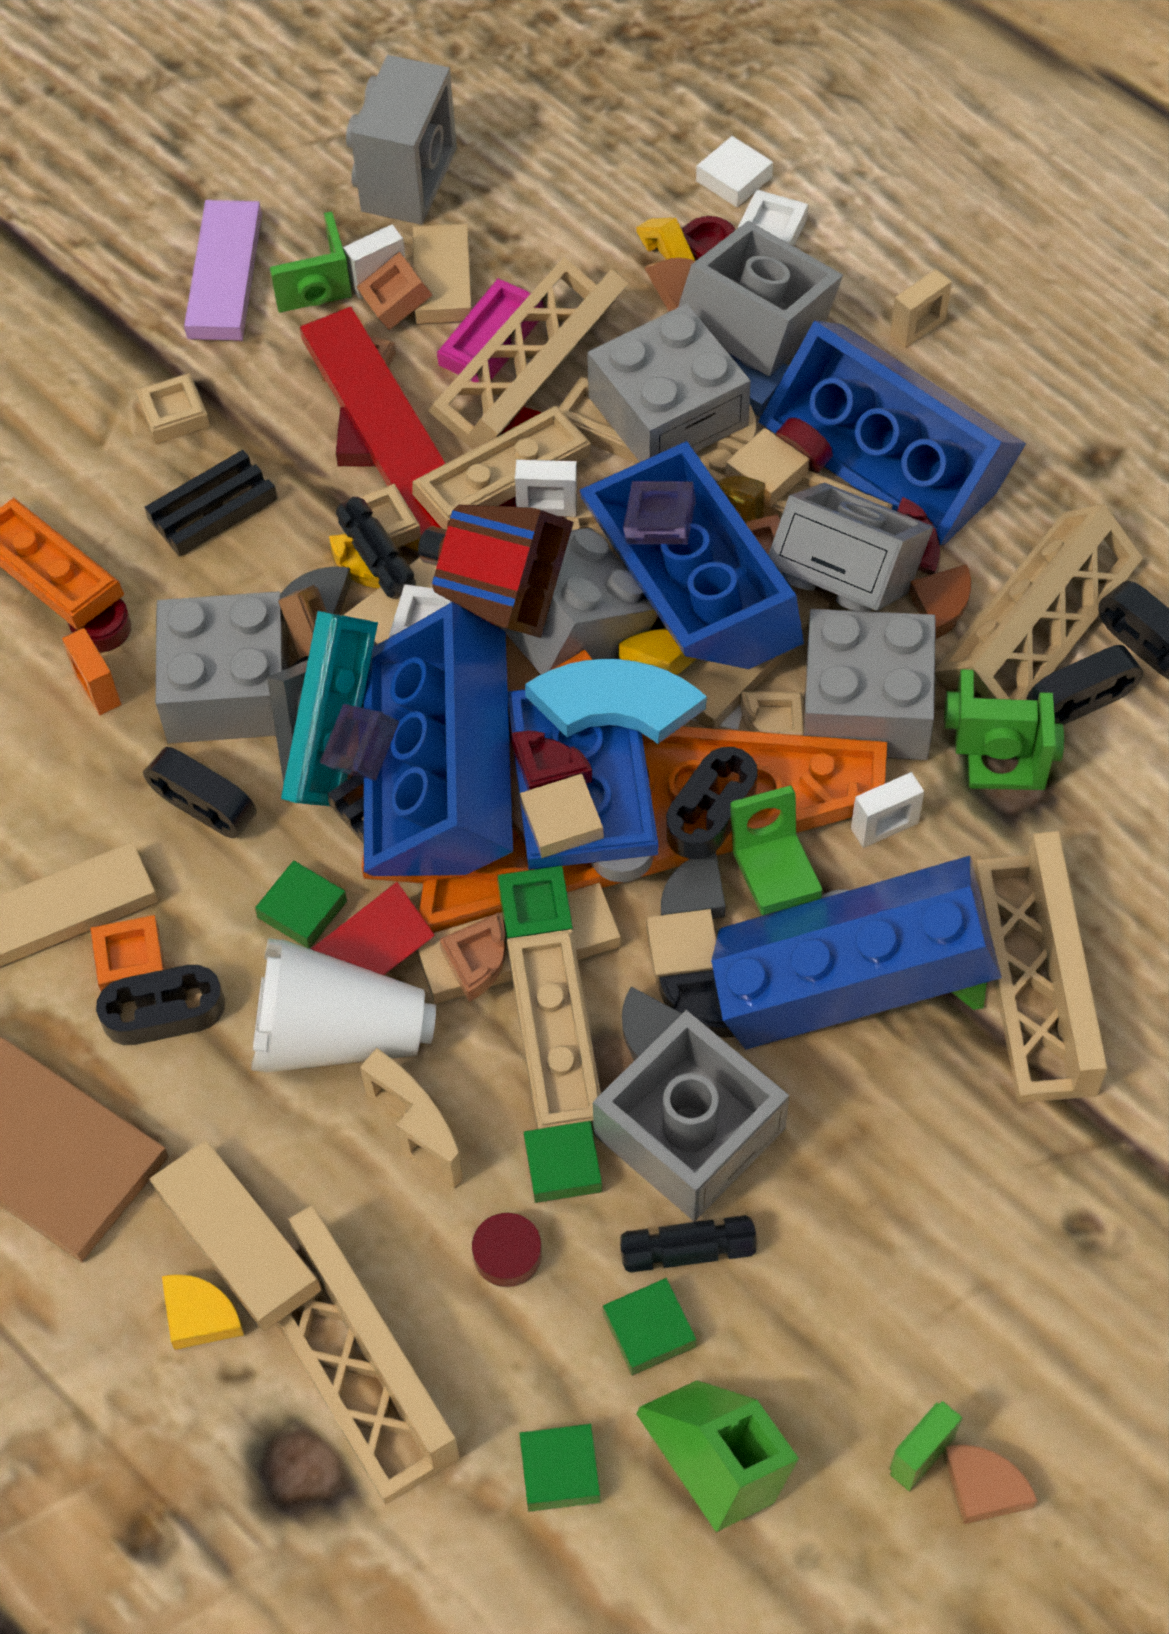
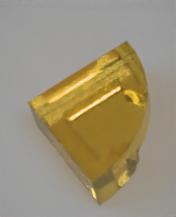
(745, 495)

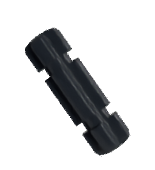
(375, 546)
(688, 1243)

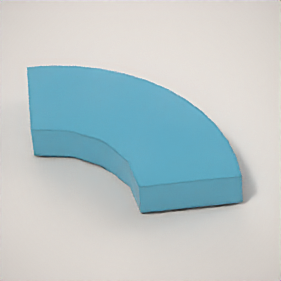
(615, 695)

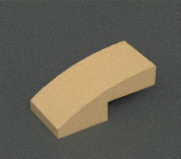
(422, 1127)

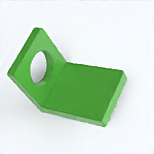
(313, 279)
(1031, 771)
(773, 855)

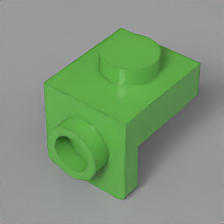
(989, 725)

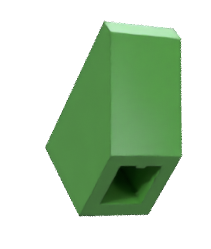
(720, 1449)

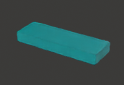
(333, 677)

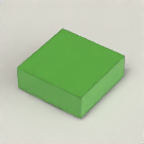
(924, 1445)

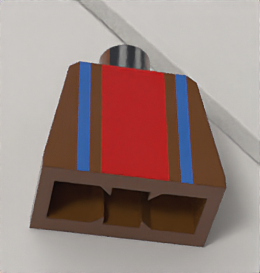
(499, 562)

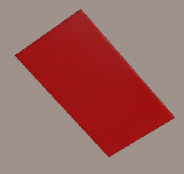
(379, 933)

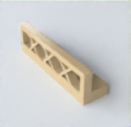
(545, 357)
(1032, 590)
(1065, 969)
(384, 1362)

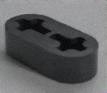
(1138, 623)
(1090, 683)
(200, 792)
(701, 795)
(160, 1004)

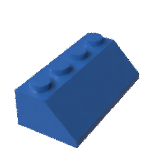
(893, 428)
(721, 589)
(447, 772)
(854, 954)

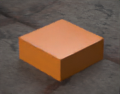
(91, 671)
(127, 949)

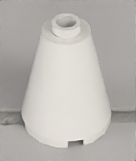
(333, 1012)

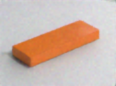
(53, 567)

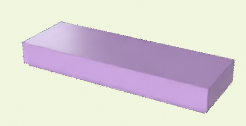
(223, 270)

